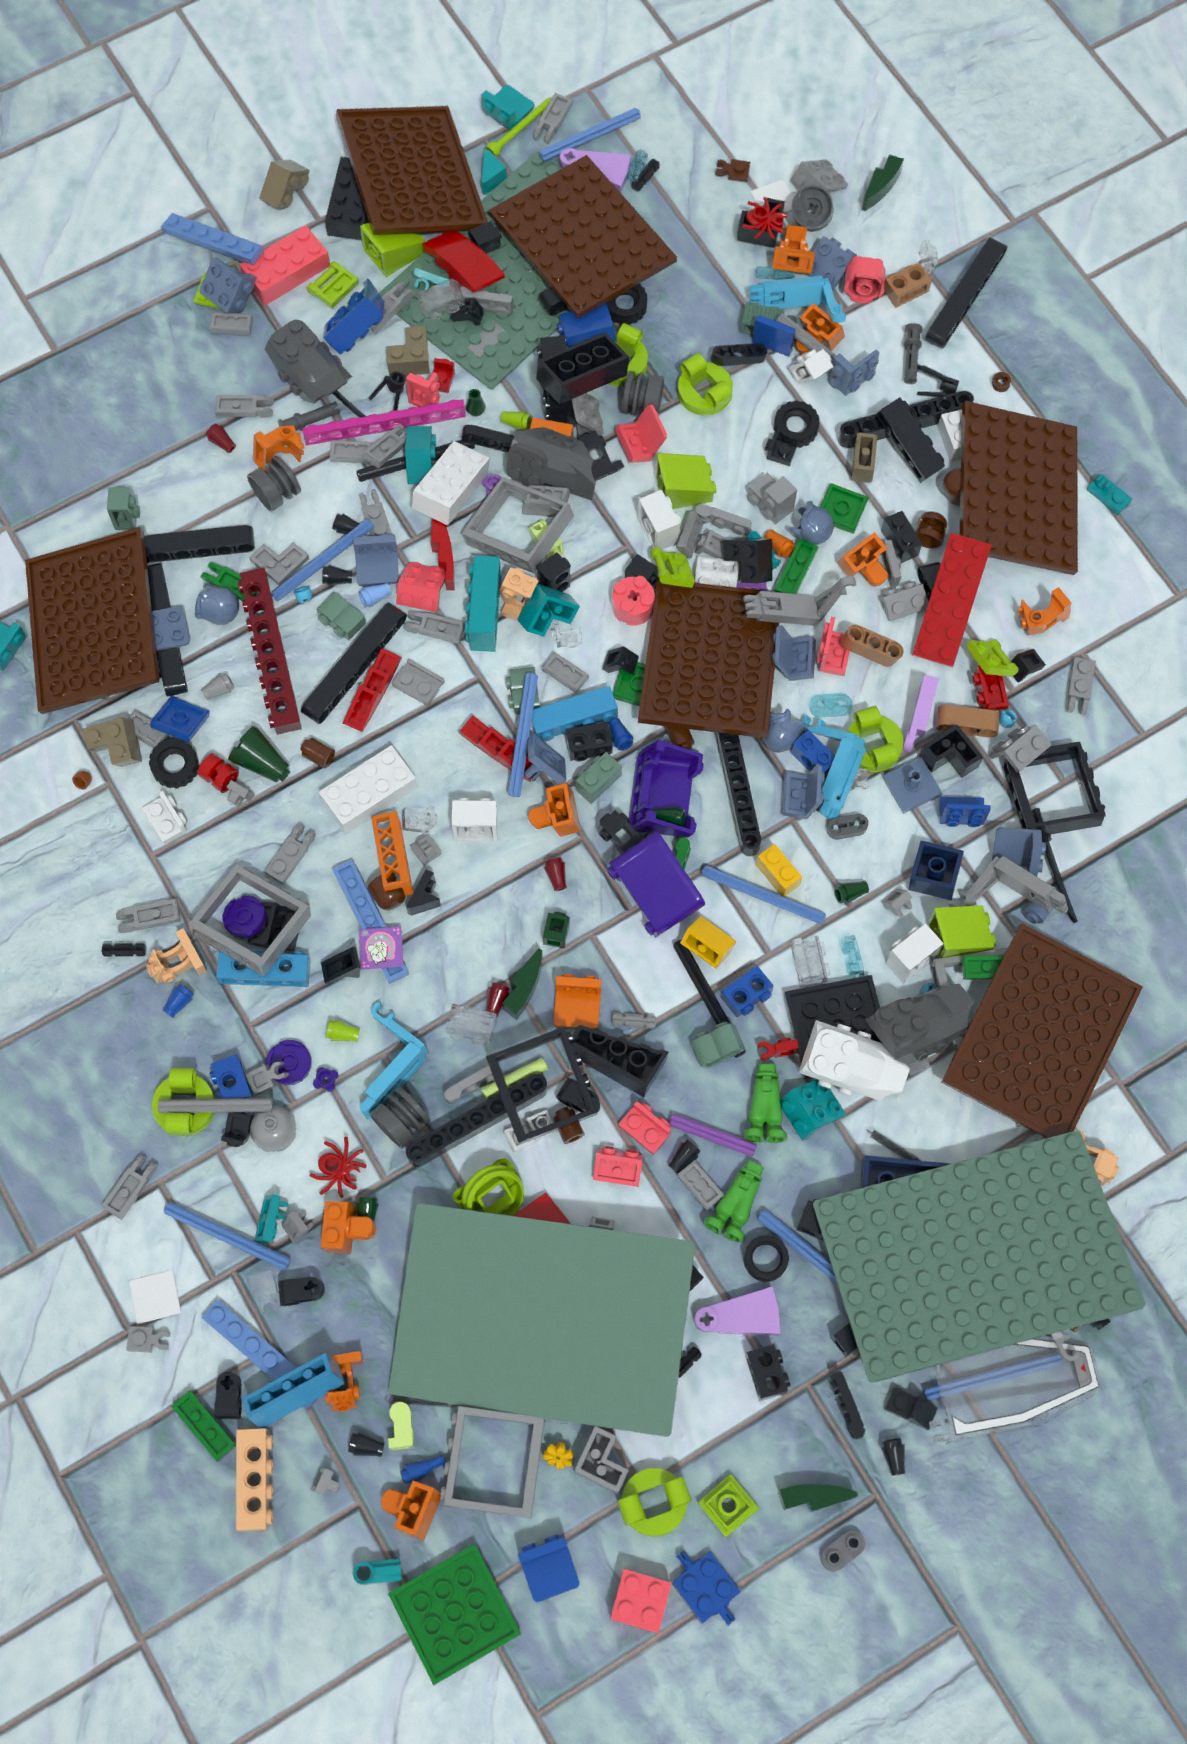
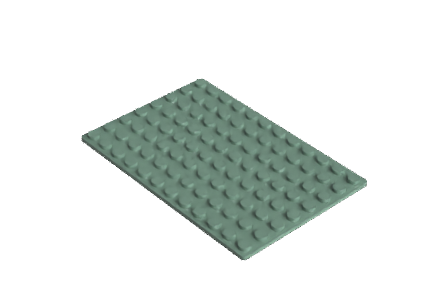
(521, 280)
(976, 1256)
(543, 1319)

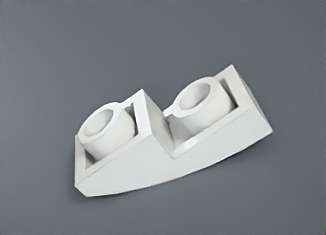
(531, 1124)

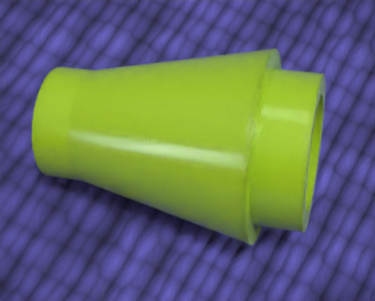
(518, 420)
(341, 1032)

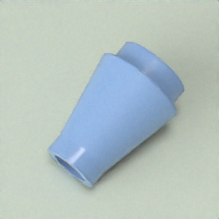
(373, 594)

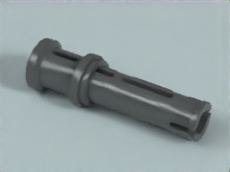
(912, 345)
(300, 421)

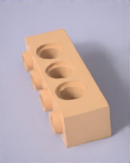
(247, 1441)

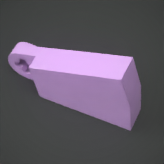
(612, 165)
(921, 711)
(744, 1315)

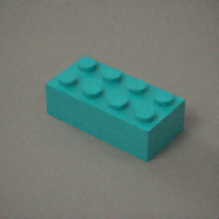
(483, 603)

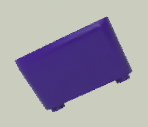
(660, 782)
(656, 883)

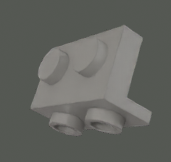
(904, 600)

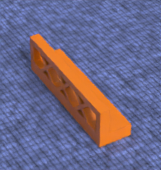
(400, 852)

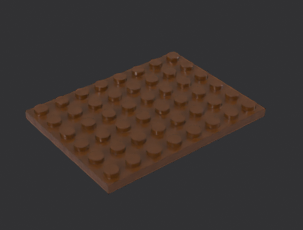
(411, 169)
(582, 236)
(1020, 487)
(91, 621)
(708, 662)
(1042, 1034)

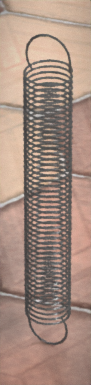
(893, 1146)
(415, 1402)

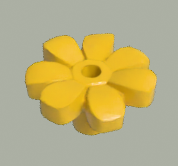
(558, 1455)

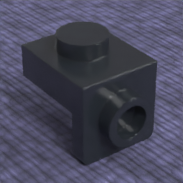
(237, 1128)

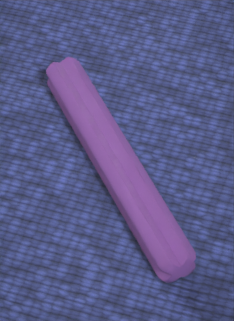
(712, 1134)

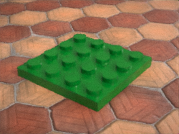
(454, 1614)

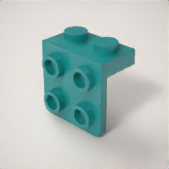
(506, 106)
(10, 641)
(811, 1108)

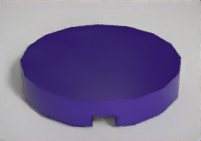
(244, 917)
(295, 1058)

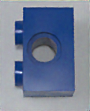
(812, 751)
(230, 1069)

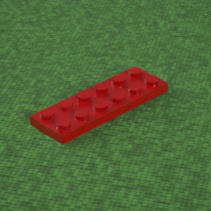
(951, 600)

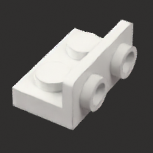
(716, 571)
(164, 818)

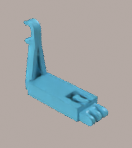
(798, 293)
(842, 769)
(399, 1070)

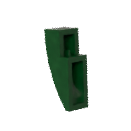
(882, 181)
(523, 985)
(815, 1495)

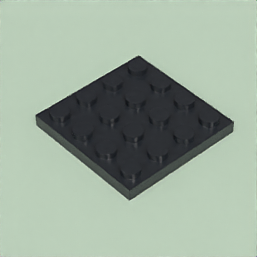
(832, 1003)

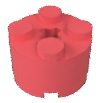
(864, 279)
(633, 600)

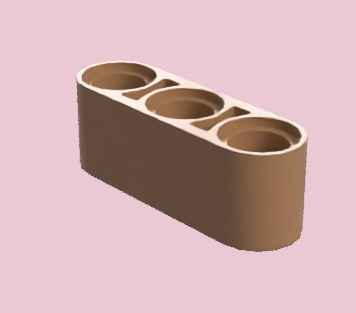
(881, 644)
(971, 720)

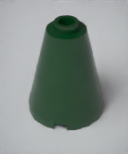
(259, 756)

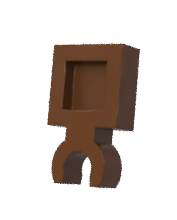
(737, 170)

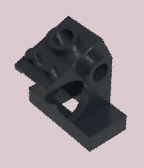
(602, 467)
(614, 822)

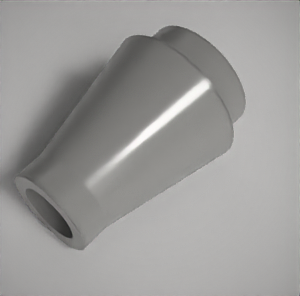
(218, 686)

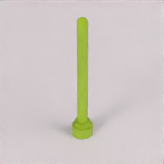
(496, 147)

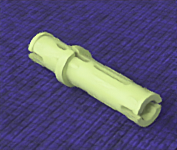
(536, 1067)

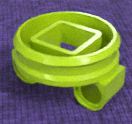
(630, 342)
(694, 372)
(869, 722)
(182, 1082)
(486, 1179)
(675, 1492)

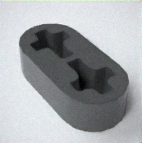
(847, 822)

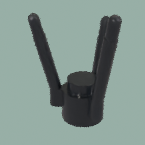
(395, 384)
(948, 384)

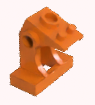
(793, 248)
(273, 442)
(1057, 611)
(346, 1399)

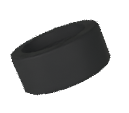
(778, 1245)

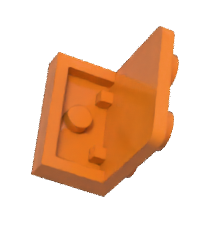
(577, 1001)

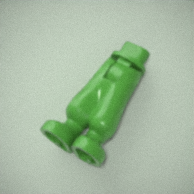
(765, 1107)
(736, 1203)

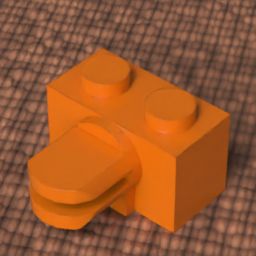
(821, 327)
(866, 560)
(558, 811)
(343, 1227)
(413, 1509)

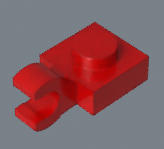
(782, 1048)

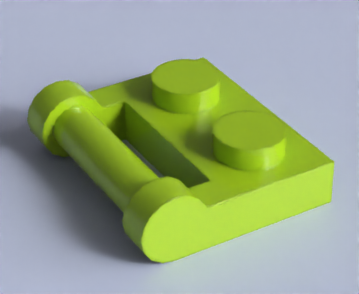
(336, 288)
(678, 568)
(991, 658)

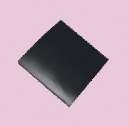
(276, 920)

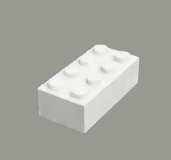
(450, 483)
(368, 789)

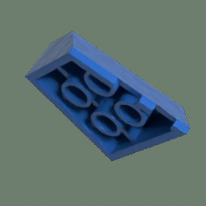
(355, 319)

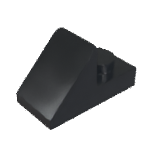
(421, 900)
(341, 966)
(911, 1408)

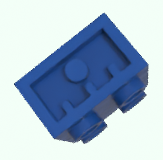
(963, 811)

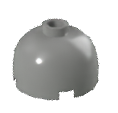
(273, 1129)

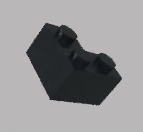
(747, 235)
(754, 557)
(951, 747)

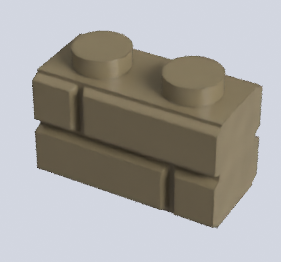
(864, 457)

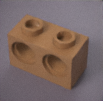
(903, 288)

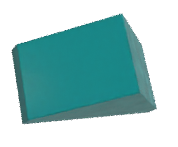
(493, 172)

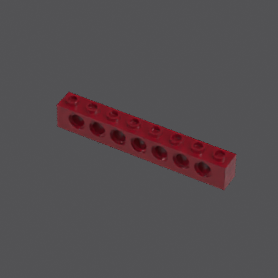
(257, 581)

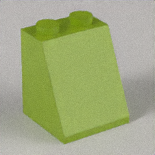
(391, 251)
(685, 479)
(962, 930)

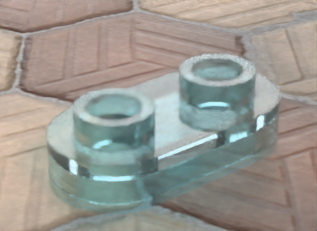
(831, 706)
(855, 964)

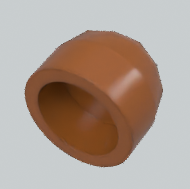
(82, 779)

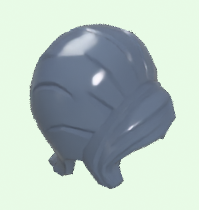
(815, 524)
(217, 605)
(783, 731)

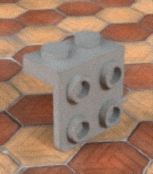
(819, 174)
(587, 414)
(1022, 746)

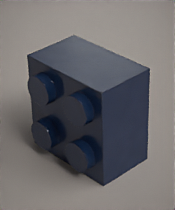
(936, 870)

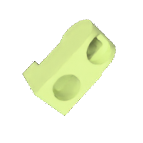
(537, 531)
(403, 1427)

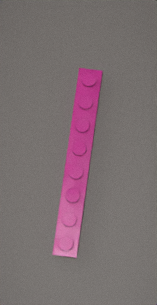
(384, 422)

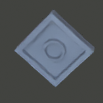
(544, 760)
(912, 785)

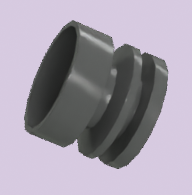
(817, 197)
(641, 394)
(275, 482)
(400, 1117)

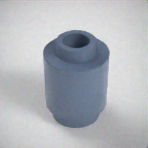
(1035, 913)

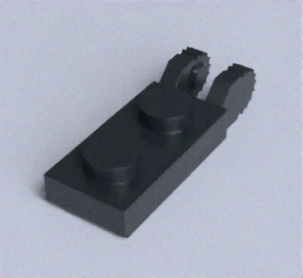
(847, 1407)

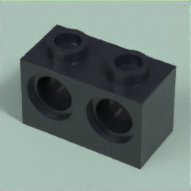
(554, 573)
(588, 735)
(761, 1373)

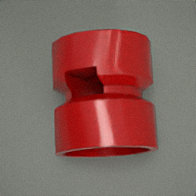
(216, 771)

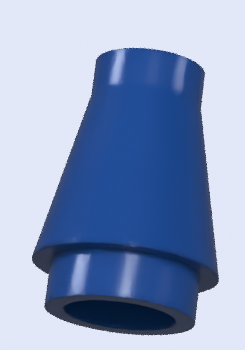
(621, 736)
(178, 1000)

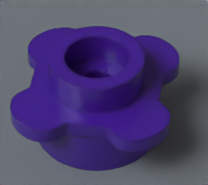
(325, 1073)

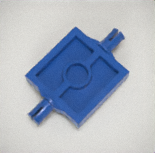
(705, 1587)

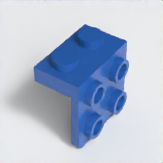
(548, 1568)

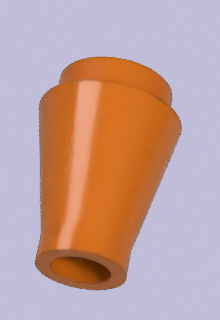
(781, 545)

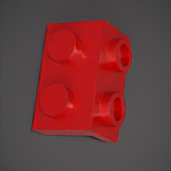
(991, 690)

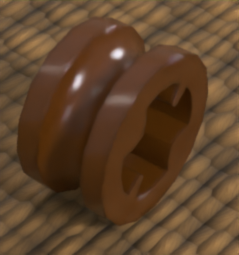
(997, 385)

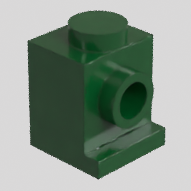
(554, 938)

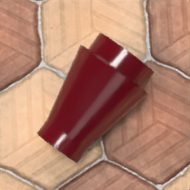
(218, 436)
(556, 873)
(496, 995)

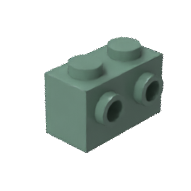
(122, 508)
(598, 777)

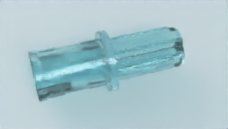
(637, 165)
(769, 273)

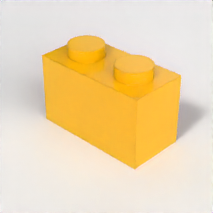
(778, 870)
(708, 942)

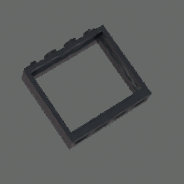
(1085, 774)
(575, 1062)

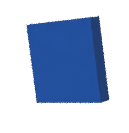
(774, 335)
(179, 719)

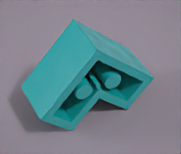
(419, 452)
(544, 607)

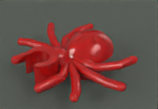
(762, 216)
(338, 1167)

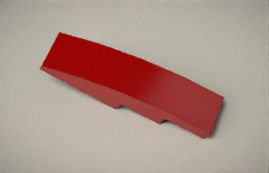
(441, 544)
(372, 690)
(491, 743)

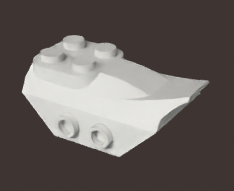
(852, 1062)

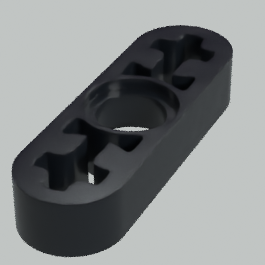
(725, 354)
(487, 437)

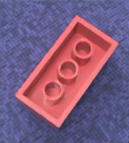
(287, 264)

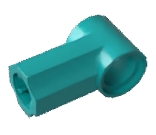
(381, 1571)

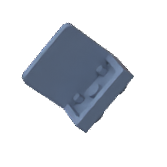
(831, 260)
(227, 287)
(849, 377)
(376, 559)
(170, 628)
(794, 656)
(802, 793)
(1021, 847)

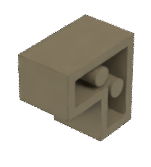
(281, 181)
(411, 357)
(117, 737)

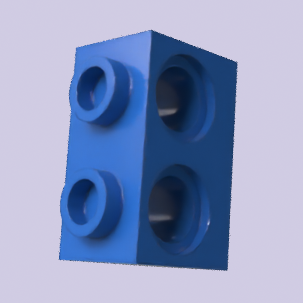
(743, 988)

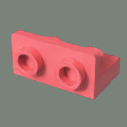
(422, 391)
(645, 1127)
(618, 1166)

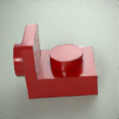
(446, 372)

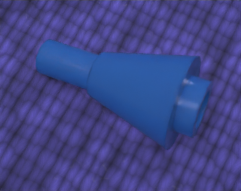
(418, 1470)

